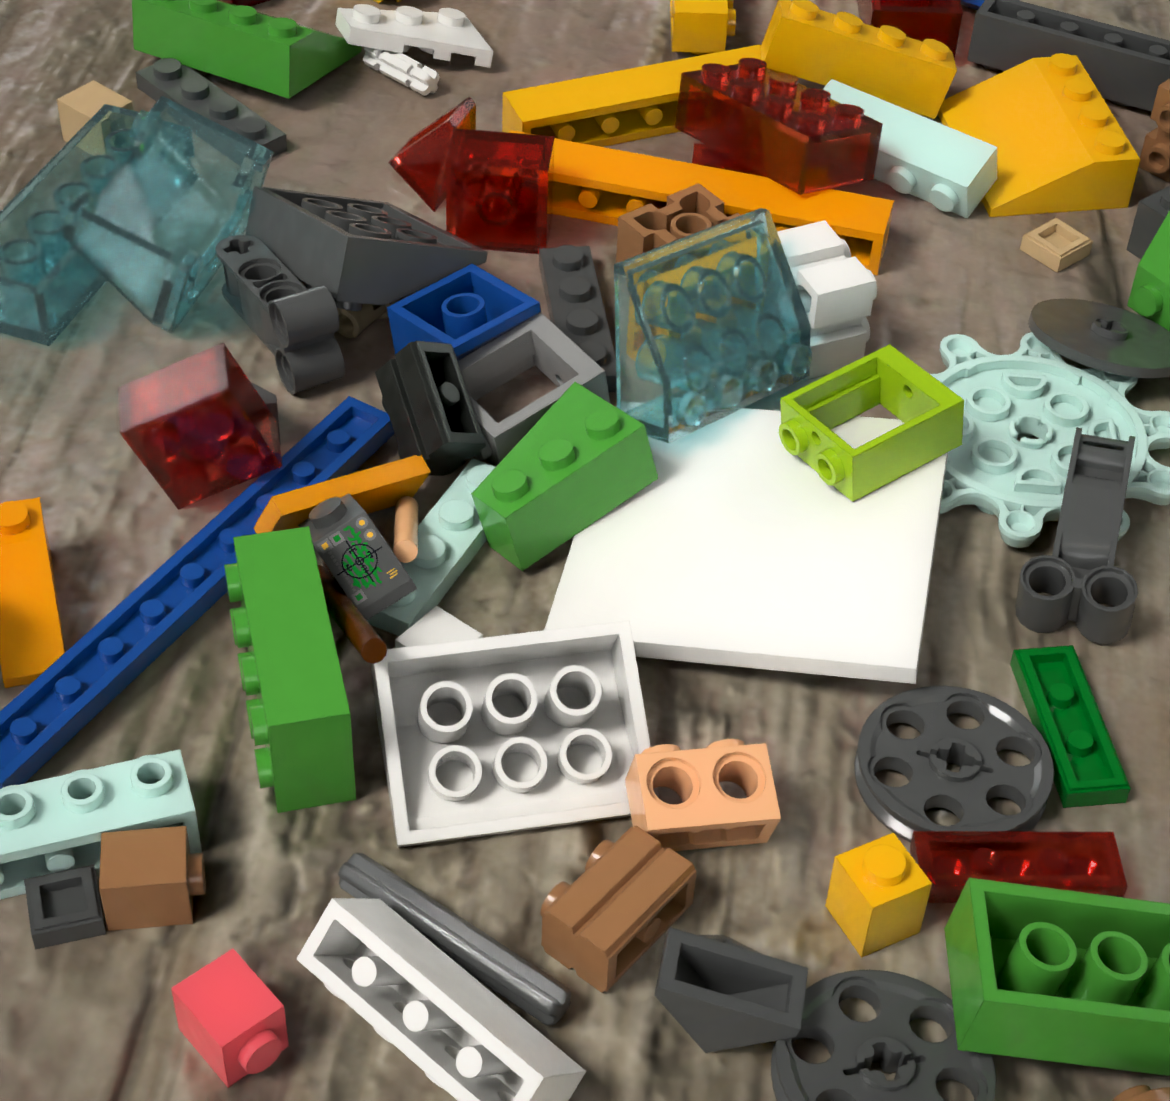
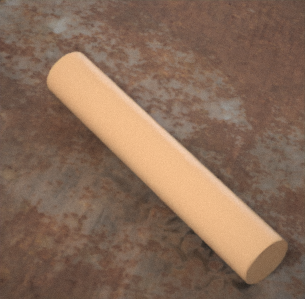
(406, 529)

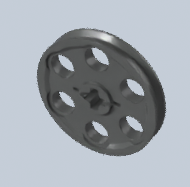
(941, 742)
(882, 1041)

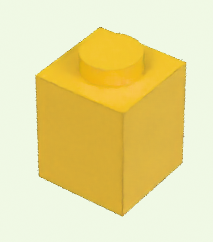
(877, 894)

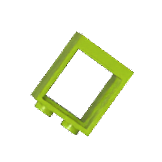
(885, 377)

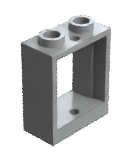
(527, 345)

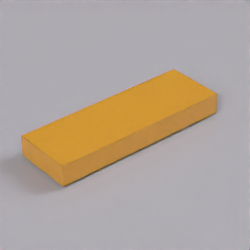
(371, 488)

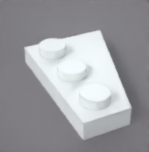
(407, 26)

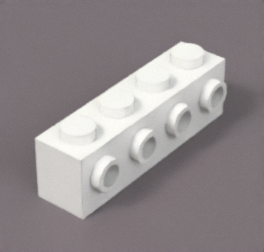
(433, 1007)

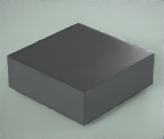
(64, 907)

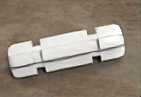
(403, 70)

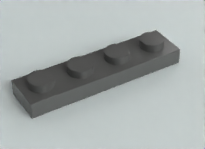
(200, 95)
(577, 303)

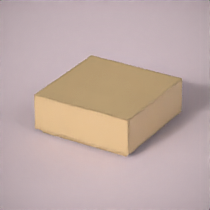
(1056, 245)

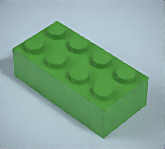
(291, 671)
(1061, 976)

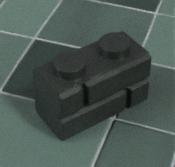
(430, 406)

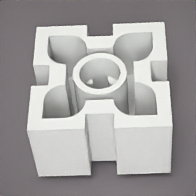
(834, 293)

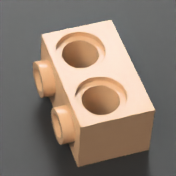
(707, 813)

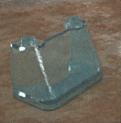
(167, 210)

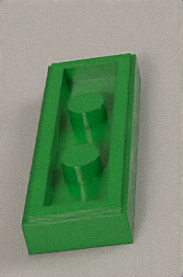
(1071, 725)

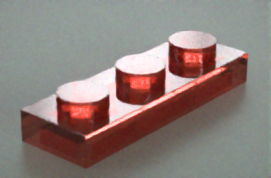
(1042, 859)

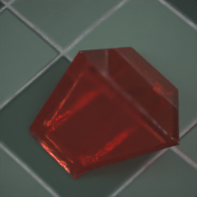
(424, 154)

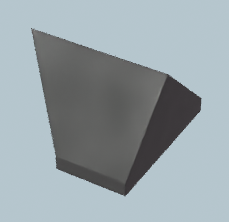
(728, 991)

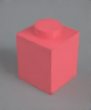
(231, 1018)

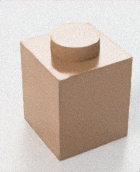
(149, 878)

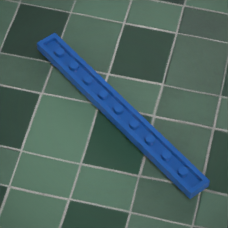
(171, 598)

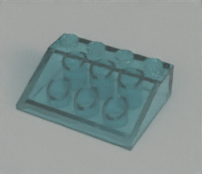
(707, 326)

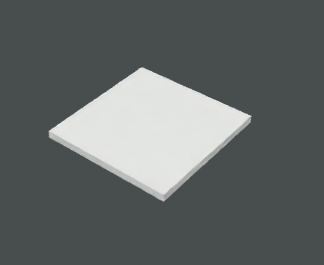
(760, 560)

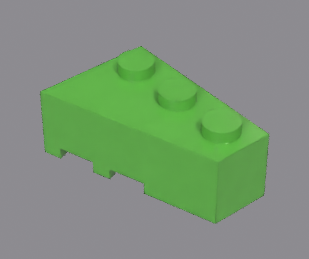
(563, 476)

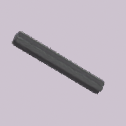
(461, 941)

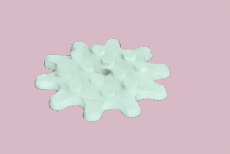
(1042, 398)

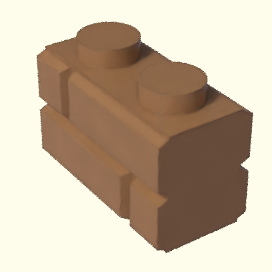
(616, 907)

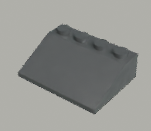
(356, 245)

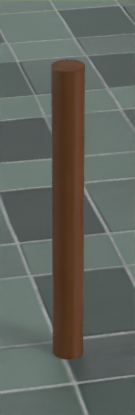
(351, 621)

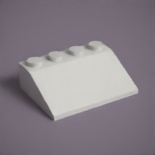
(509, 731)

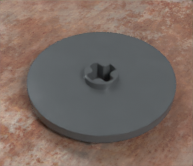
(1103, 337)

